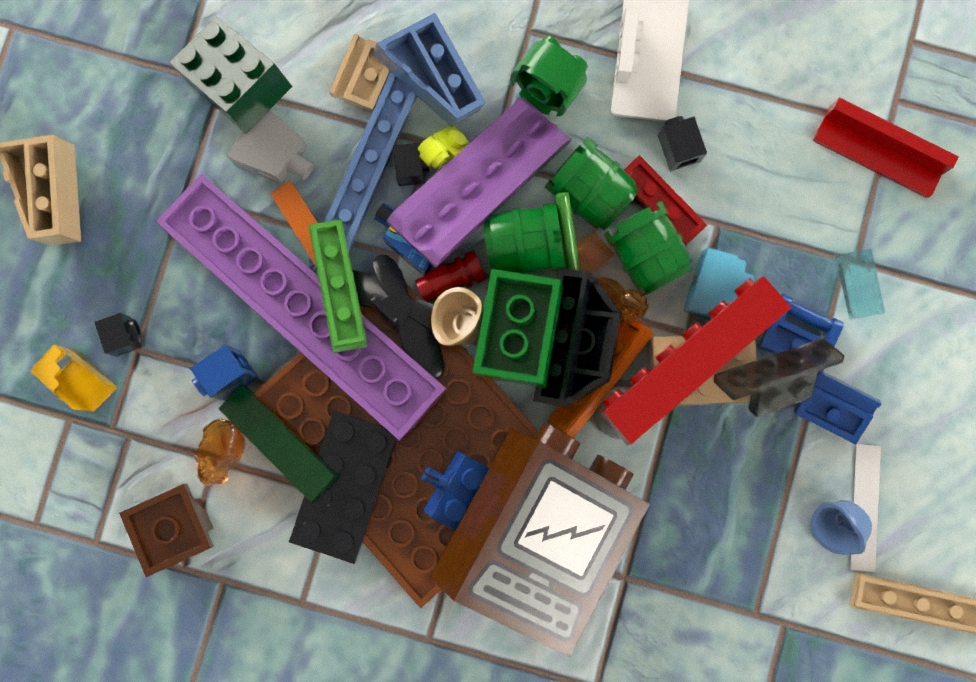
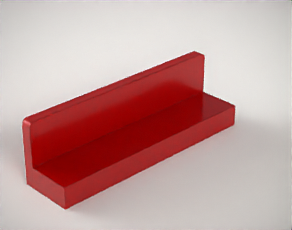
(884, 147)

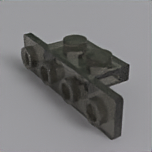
(779, 378)

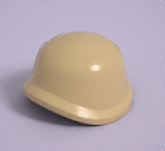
(457, 317)

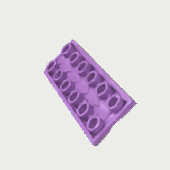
(478, 181)

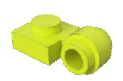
(442, 147)

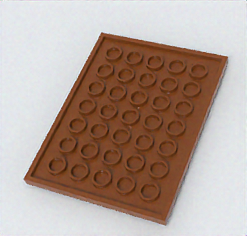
(467, 419)

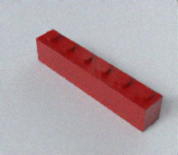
(695, 360)

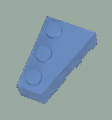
(432, 69)

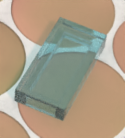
(860, 284)

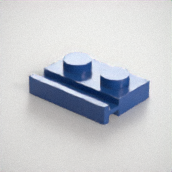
(838, 407)

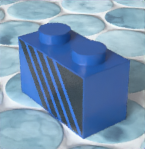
(222, 373)

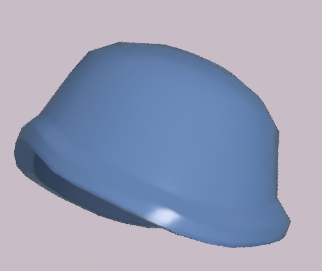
(841, 527)

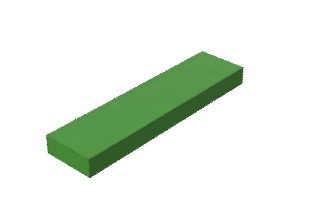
(337, 286)

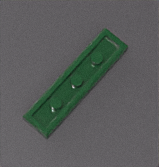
(278, 443)

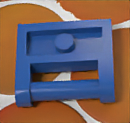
(785, 336)

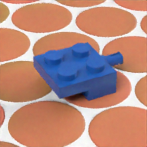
(454, 489)

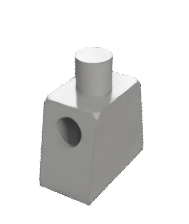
(271, 151)

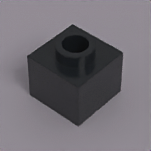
(409, 165)
(118, 334)

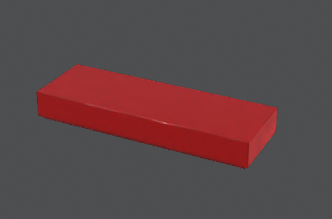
(654, 189)

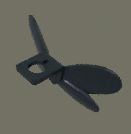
(410, 316)

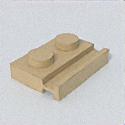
(360, 75)

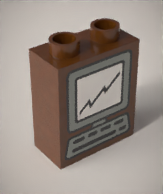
(541, 538)

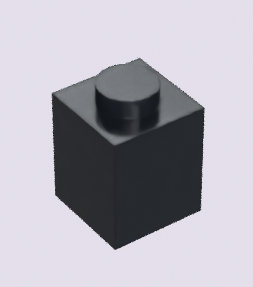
(681, 142)

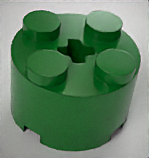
(550, 76)

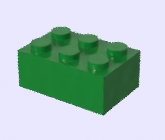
(518, 328)

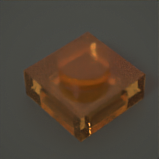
(593, 252)

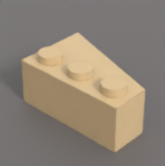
(44, 187)

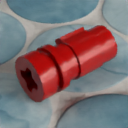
(457, 274)

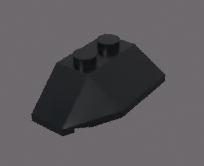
(582, 341)

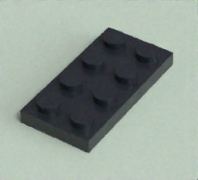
(340, 517)

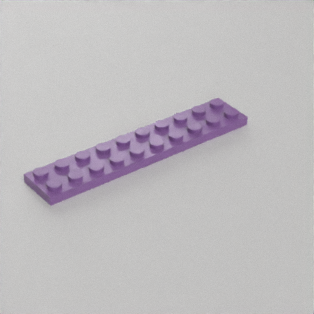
(291, 301)

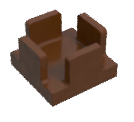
(168, 529)

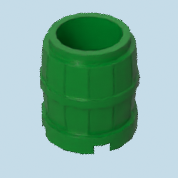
(595, 185)
(525, 240)
(650, 249)

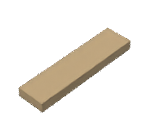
(913, 602)

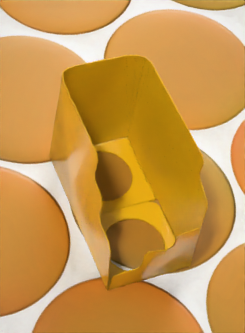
(78, 385)

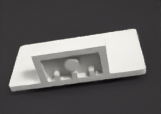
(649, 59)

